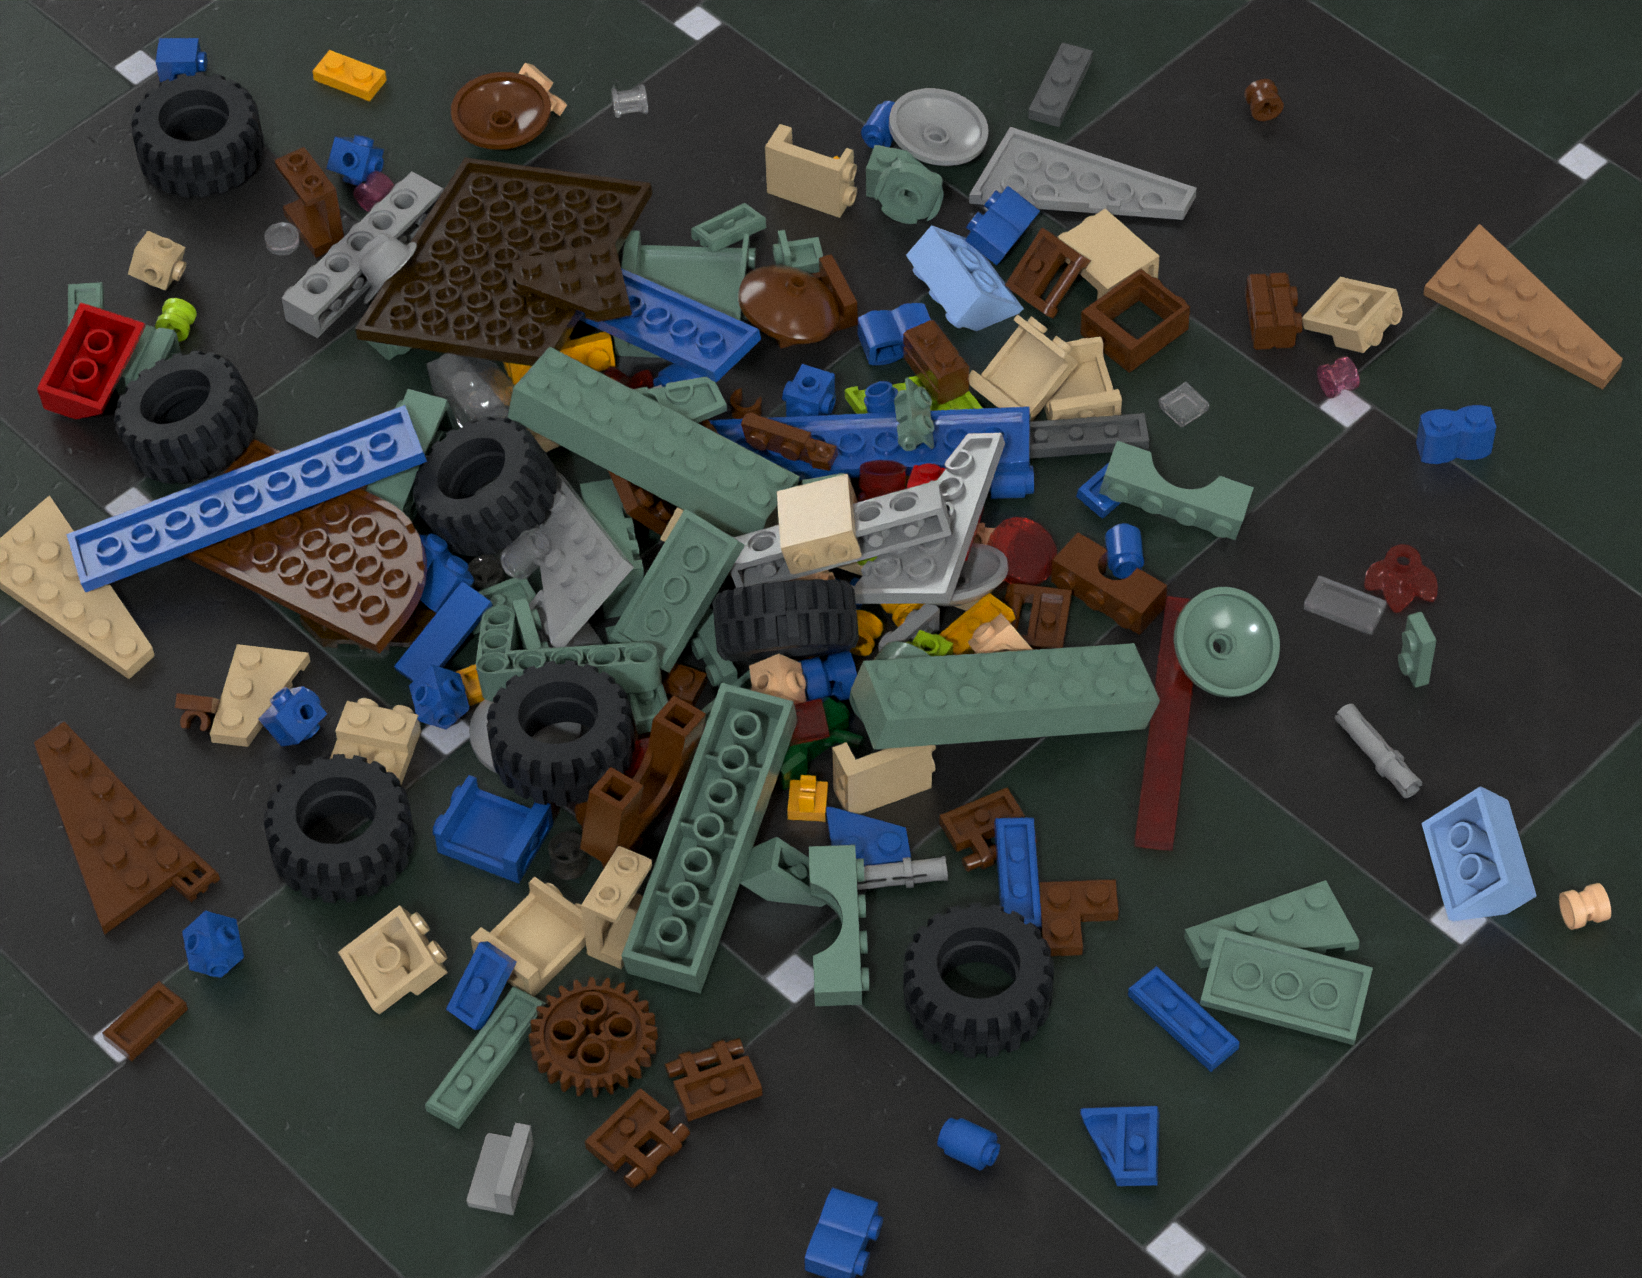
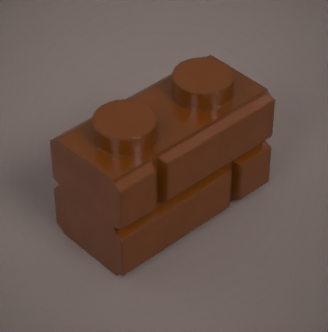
(1271, 310)
(936, 362)

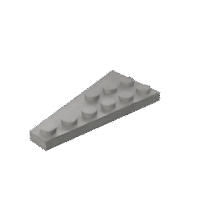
(931, 569)

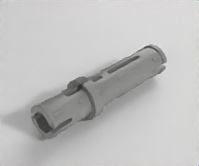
(1387, 761)
(904, 873)

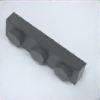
(1060, 84)

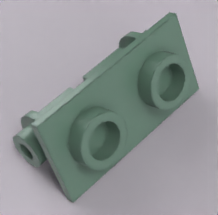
(914, 416)

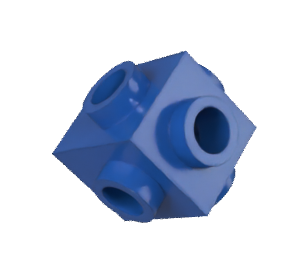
(355, 158)
(810, 393)
(439, 697)
(293, 715)
(213, 944)

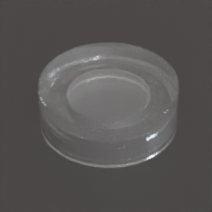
(282, 238)

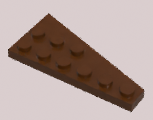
(115, 838)

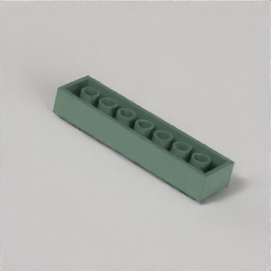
(649, 444)
(1003, 695)
(710, 838)

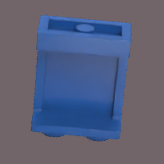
(491, 831)

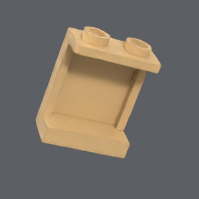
(809, 176)
(1112, 250)
(1025, 369)
(1087, 387)
(818, 524)
(880, 776)
(613, 905)
(539, 935)

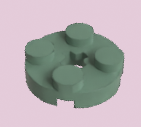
(914, 178)

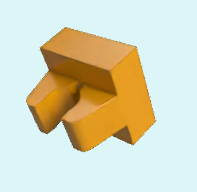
(807, 799)

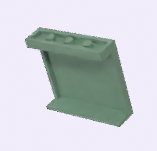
(690, 272)

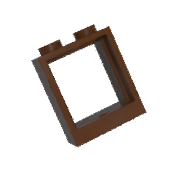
(1120, 345)

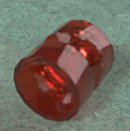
(881, 478)

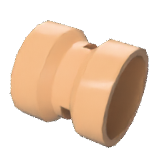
(1585, 906)

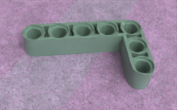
(499, 657)

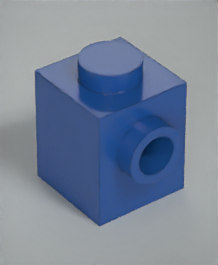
(179, 57)

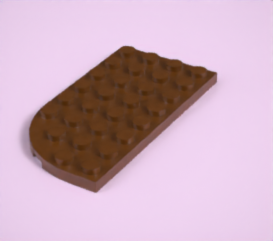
(338, 562)

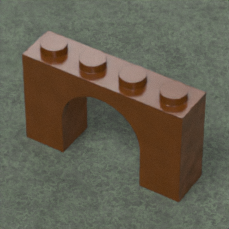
(625, 806)

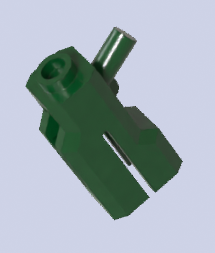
(800, 755)

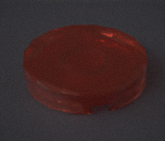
(1027, 550)

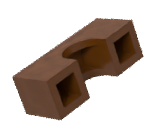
(1128, 601)

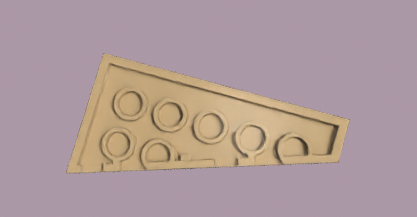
(43, 577)

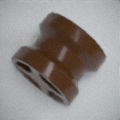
(1263, 100)

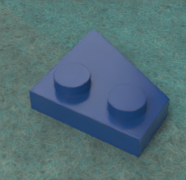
(873, 839)
(1126, 1142)

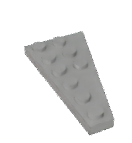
(1078, 181)
(580, 567)

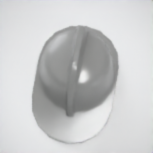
(382, 259)

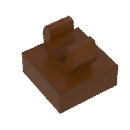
(196, 706)

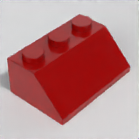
(88, 362)

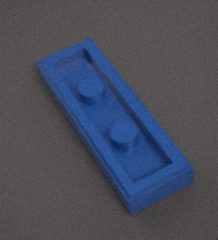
(444, 632)
(1018, 868)
(1183, 1018)

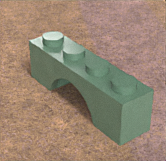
(1214, 508)
(838, 968)

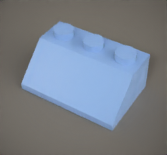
(962, 280)
(1478, 857)

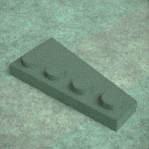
(1298, 919)

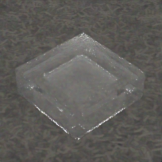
(1183, 404)

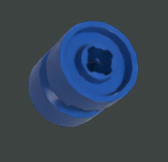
(830, 677)

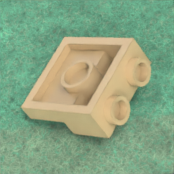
(1354, 313)
(378, 734)
(394, 959)

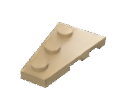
(250, 685)

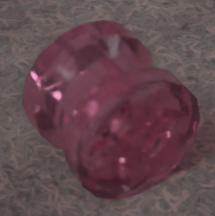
(374, 190)
(1338, 377)

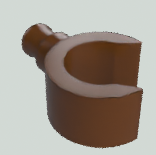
(739, 412)

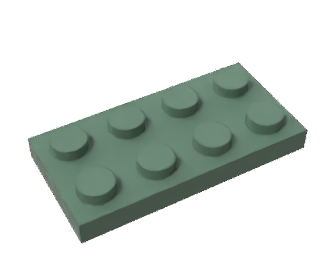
(678, 587)
(1286, 986)

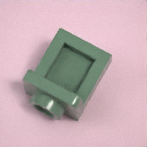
(799, 254)

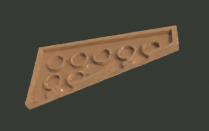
(1505, 297)

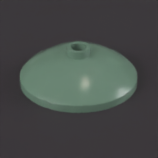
(1242, 630)

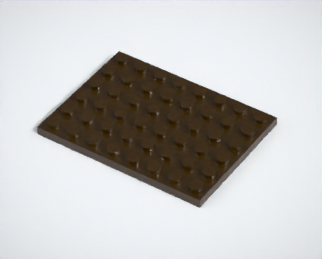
(461, 281)

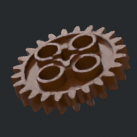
(593, 1037)

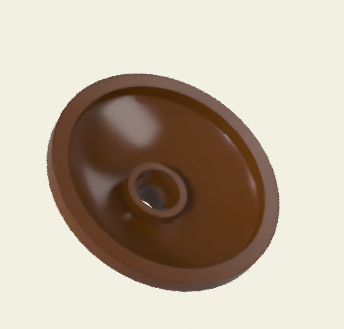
(500, 110)
(788, 304)

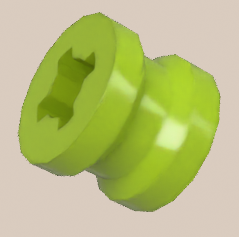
(177, 316)

